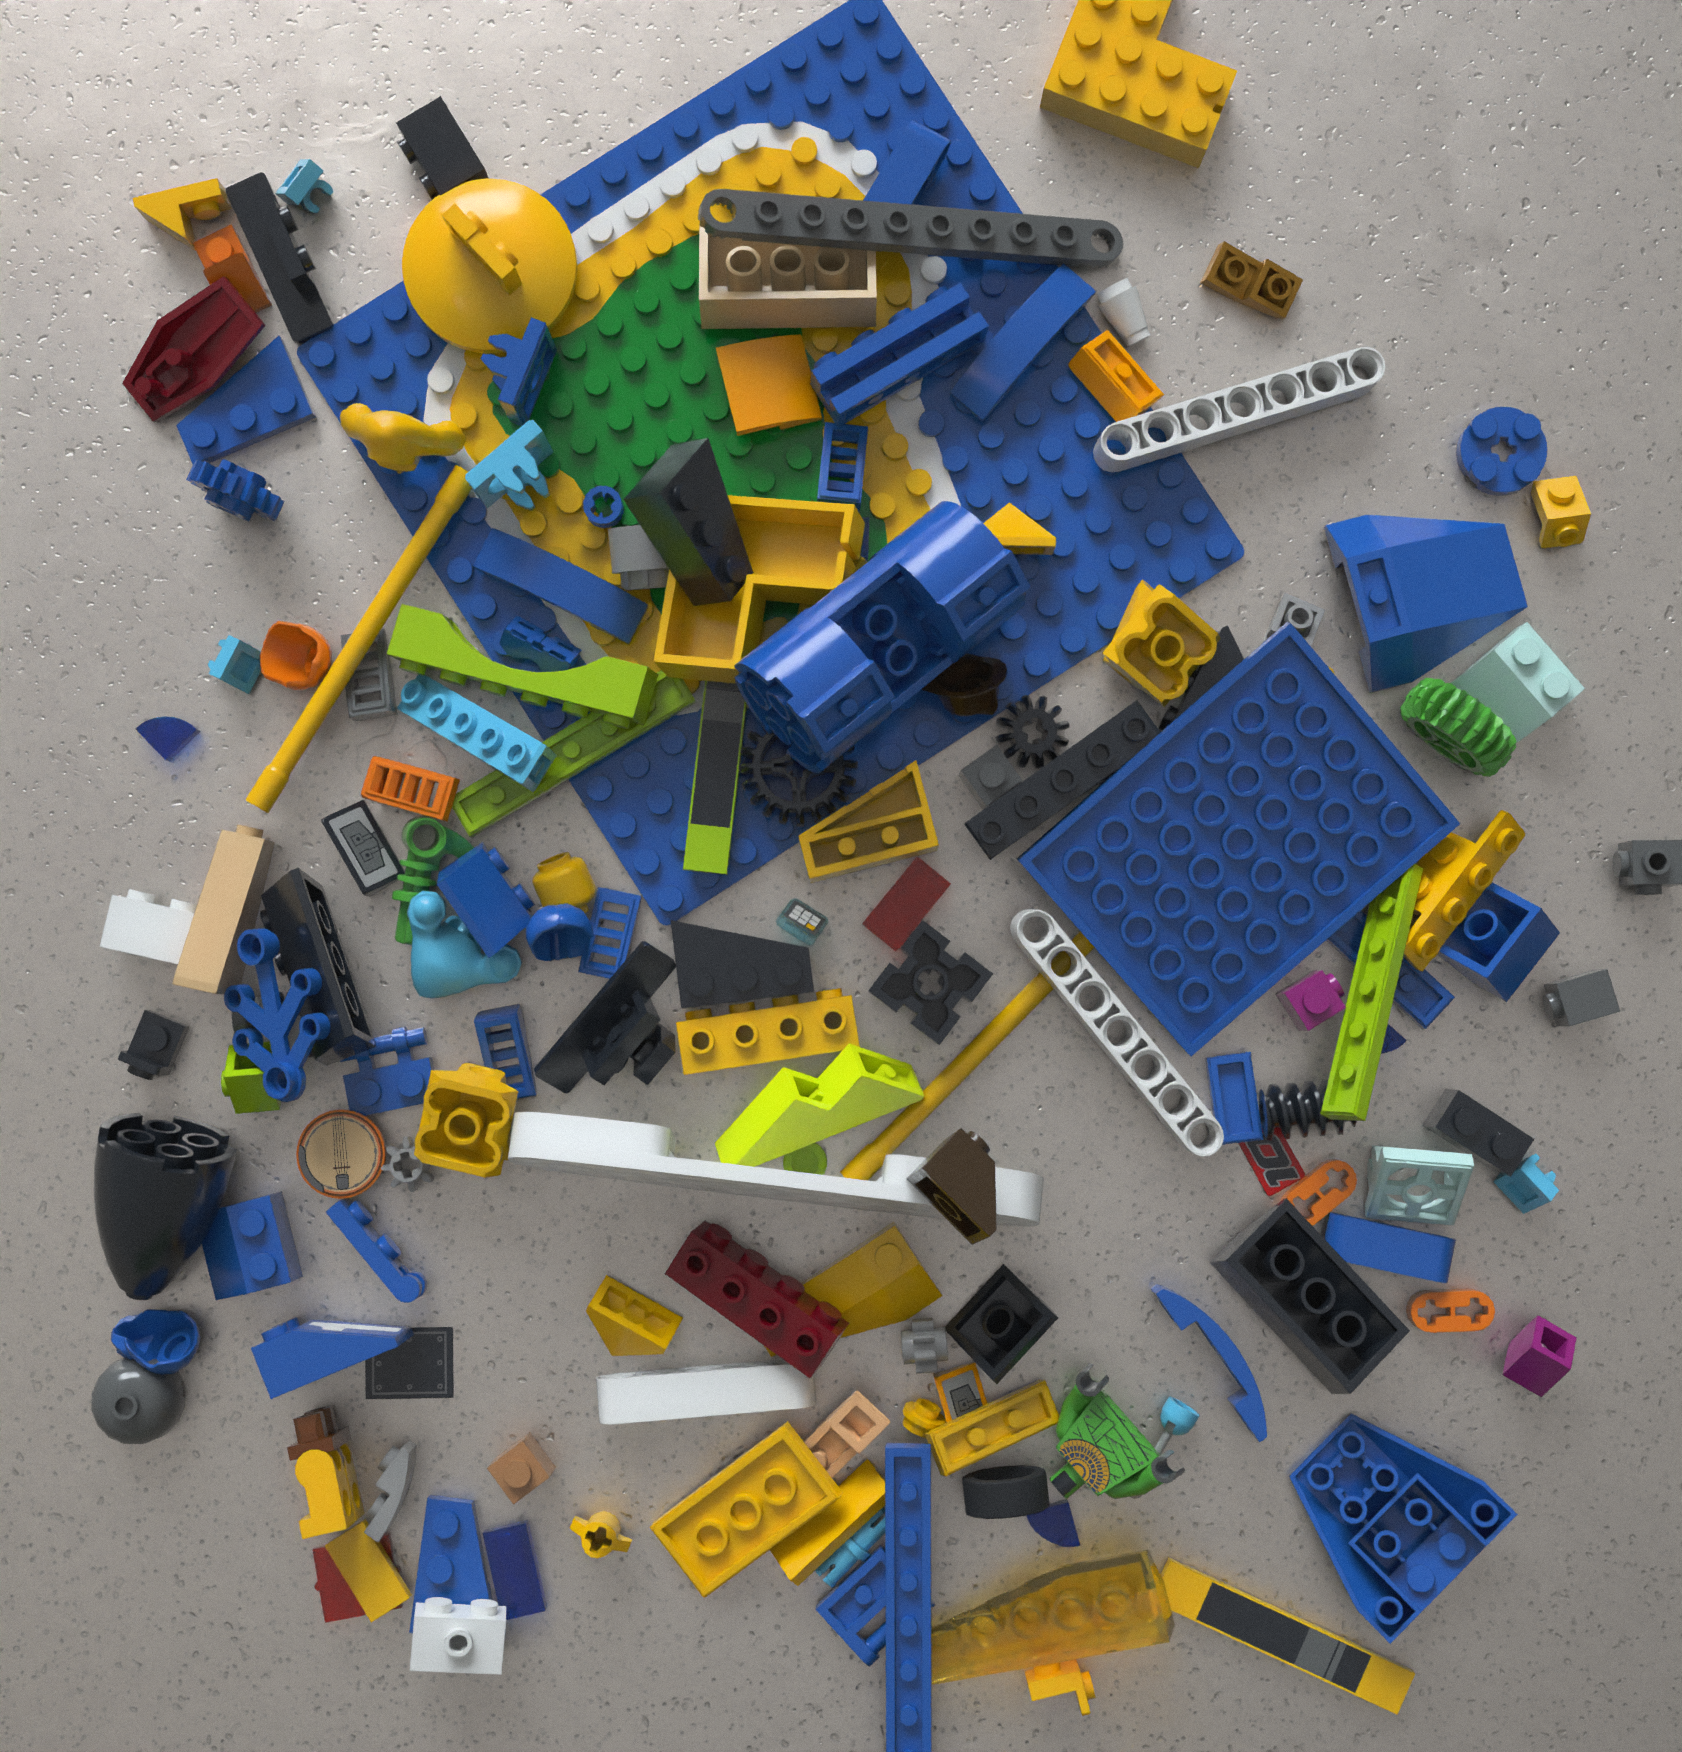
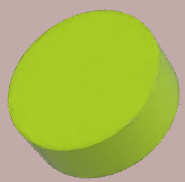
(807, 1160)

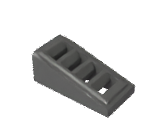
(373, 709)

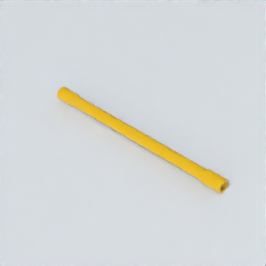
(277, 773)
(872, 1156)

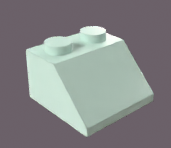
(1520, 681)

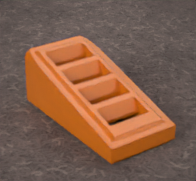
(385, 779)

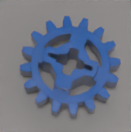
(235, 490)

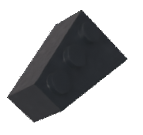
(692, 522)
(736, 967)

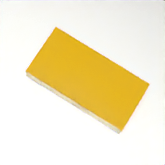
(368, 1571)

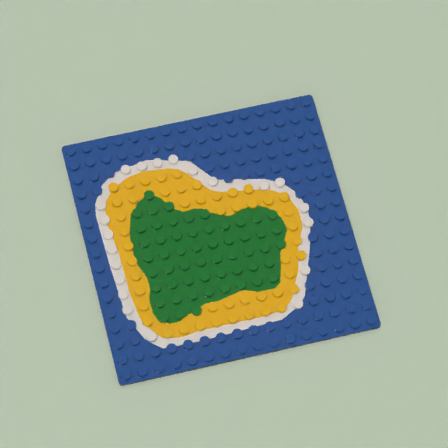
(646, 376)

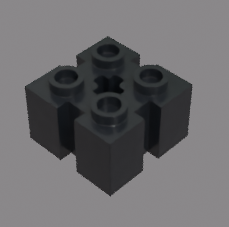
(957, 980)

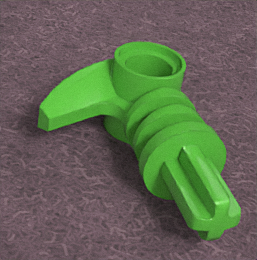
(420, 866)

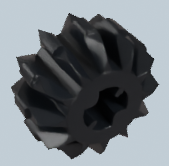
(1045, 725)

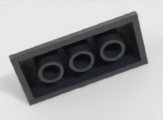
(309, 939)
(1310, 1298)

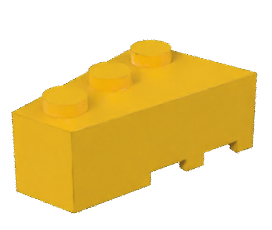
(874, 830)

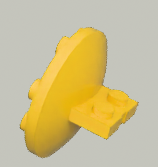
(488, 263)

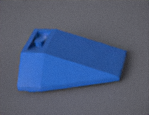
(1423, 589)
(1394, 1520)

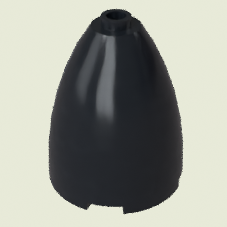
(157, 1196)

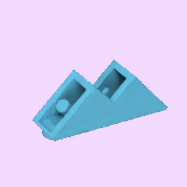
(477, 731)

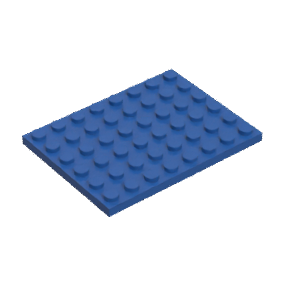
(1239, 839)

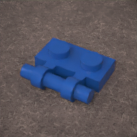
(391, 1086)

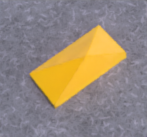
(1020, 532)
(631, 1321)

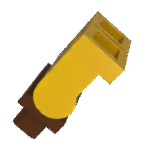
(326, 1472)

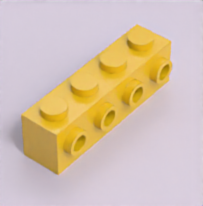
(766, 1034)

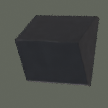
(1001, 1323)

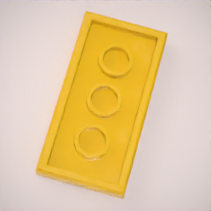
(746, 1509)

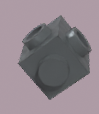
(1648, 865)

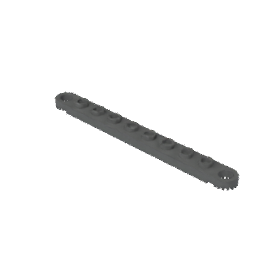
(909, 228)

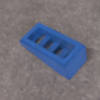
(839, 491)
(633, 901)
(500, 1016)

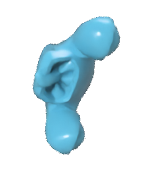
(447, 955)

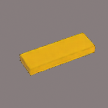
(992, 1427)
(826, 1532)

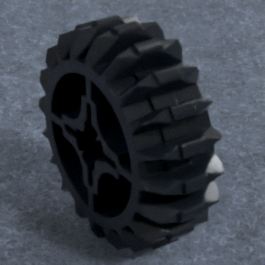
(777, 768)

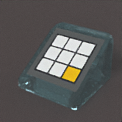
(802, 922)

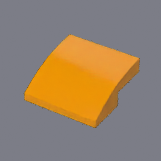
(768, 383)

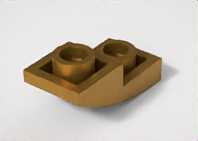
(1251, 282)

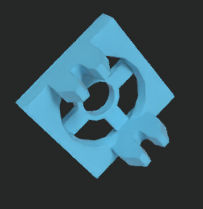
(513, 468)

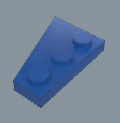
(248, 407)
(451, 1554)

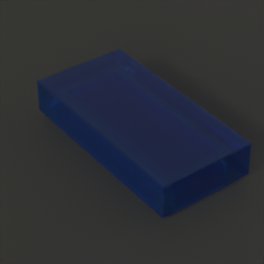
(515, 1569)

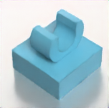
(300, 183)
(236, 664)
(1528, 1185)

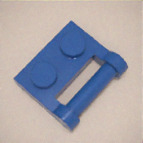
(856, 1603)

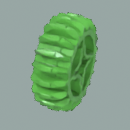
(1458, 727)

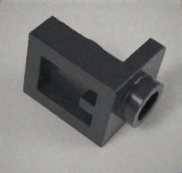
(154, 1045)
(653, 1054)

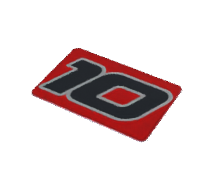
(1273, 1162)

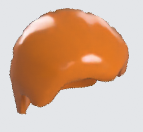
(295, 655)

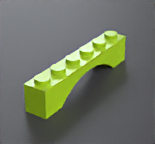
(605, 686)

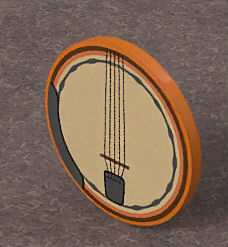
(341, 1153)

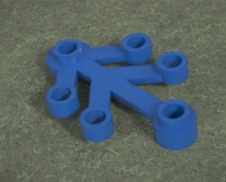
(283, 1069)

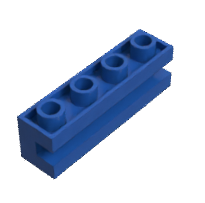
(897, 354)

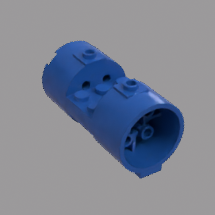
(881, 635)

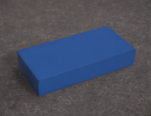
(1234, 1097)

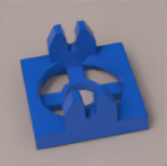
(522, 370)

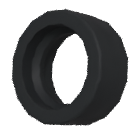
(1005, 1492)

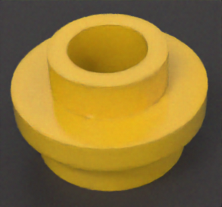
(922, 1416)

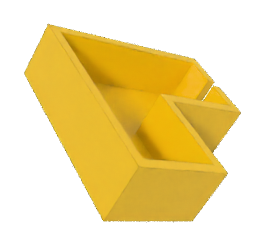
(1133, 85)
(796, 557)

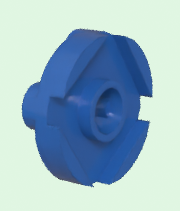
(1484, 468)

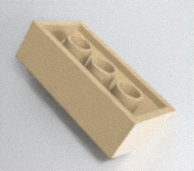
(784, 285)

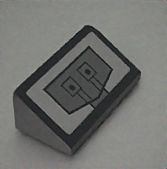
(363, 847)

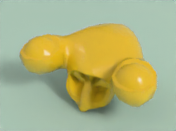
(399, 439)

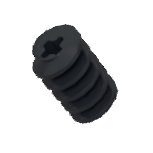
(1295, 1109)

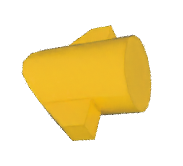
(600, 1534)

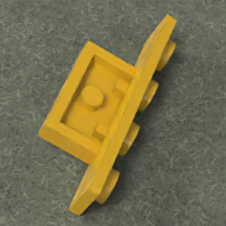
(1452, 882)

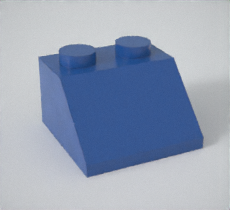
(486, 897)
(1499, 941)
(251, 1247)

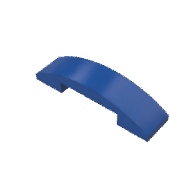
(1021, 341)
(561, 584)
(1245, 1401)

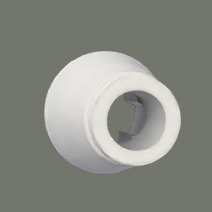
(1124, 311)

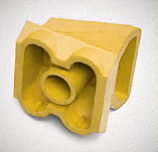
(1159, 643)
(466, 1120)

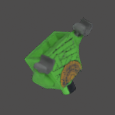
(1105, 1446)

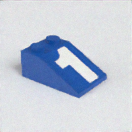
(310, 1351)

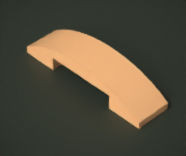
(846, 1432)

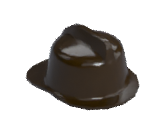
(970, 685)

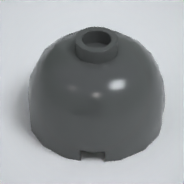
(136, 1403)

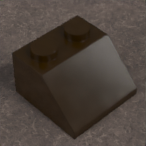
(961, 1184)

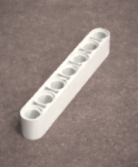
(1253, 395)
(1134, 1044)

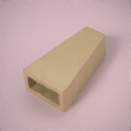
(224, 911)

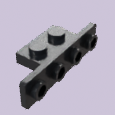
(279, 257)
(610, 1024)

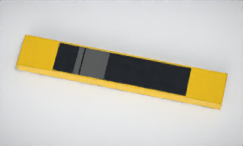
(1286, 1637)

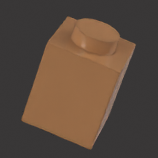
(521, 1468)

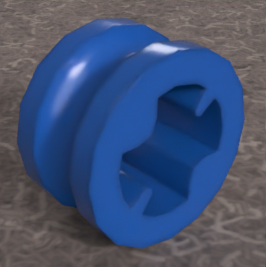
(590, 507)

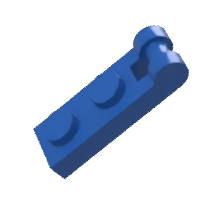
(377, 1250)

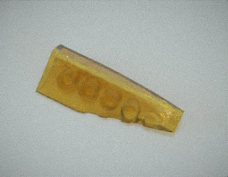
(1057, 1618)

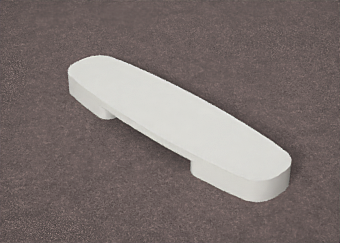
(647, 1156)

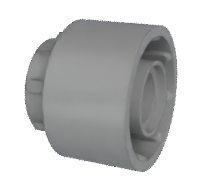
(636, 559)

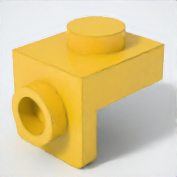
(1561, 511)
(1058, 1679)

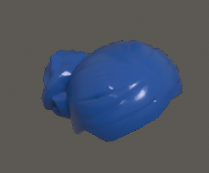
(558, 932)
(158, 1335)

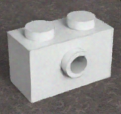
(147, 928)
(458, 1637)

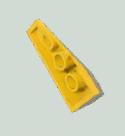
(875, 1283)

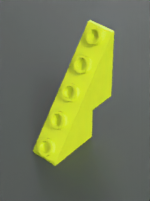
(807, 1109)

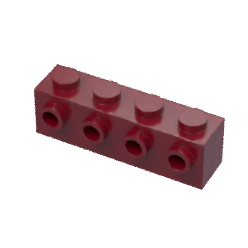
(757, 1297)

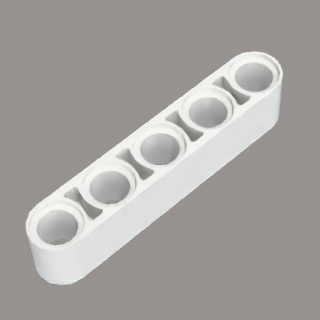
(703, 1391)

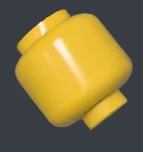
(563, 881)

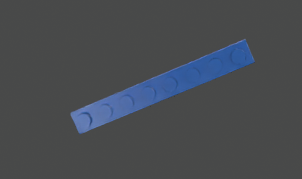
(908, 1597)

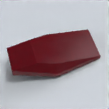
(192, 349)

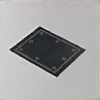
(415, 1368)

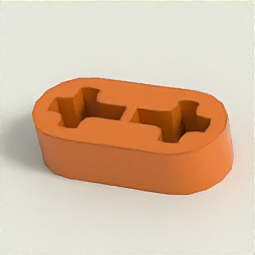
(1329, 1198)
(1449, 1300)

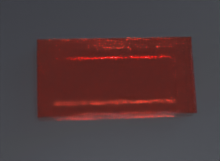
(906, 904)

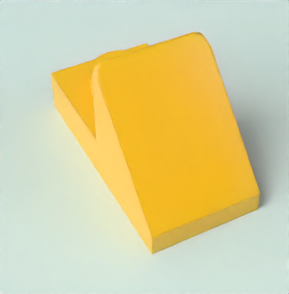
(175, 207)

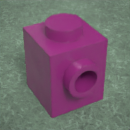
(1312, 999)
(1539, 1356)

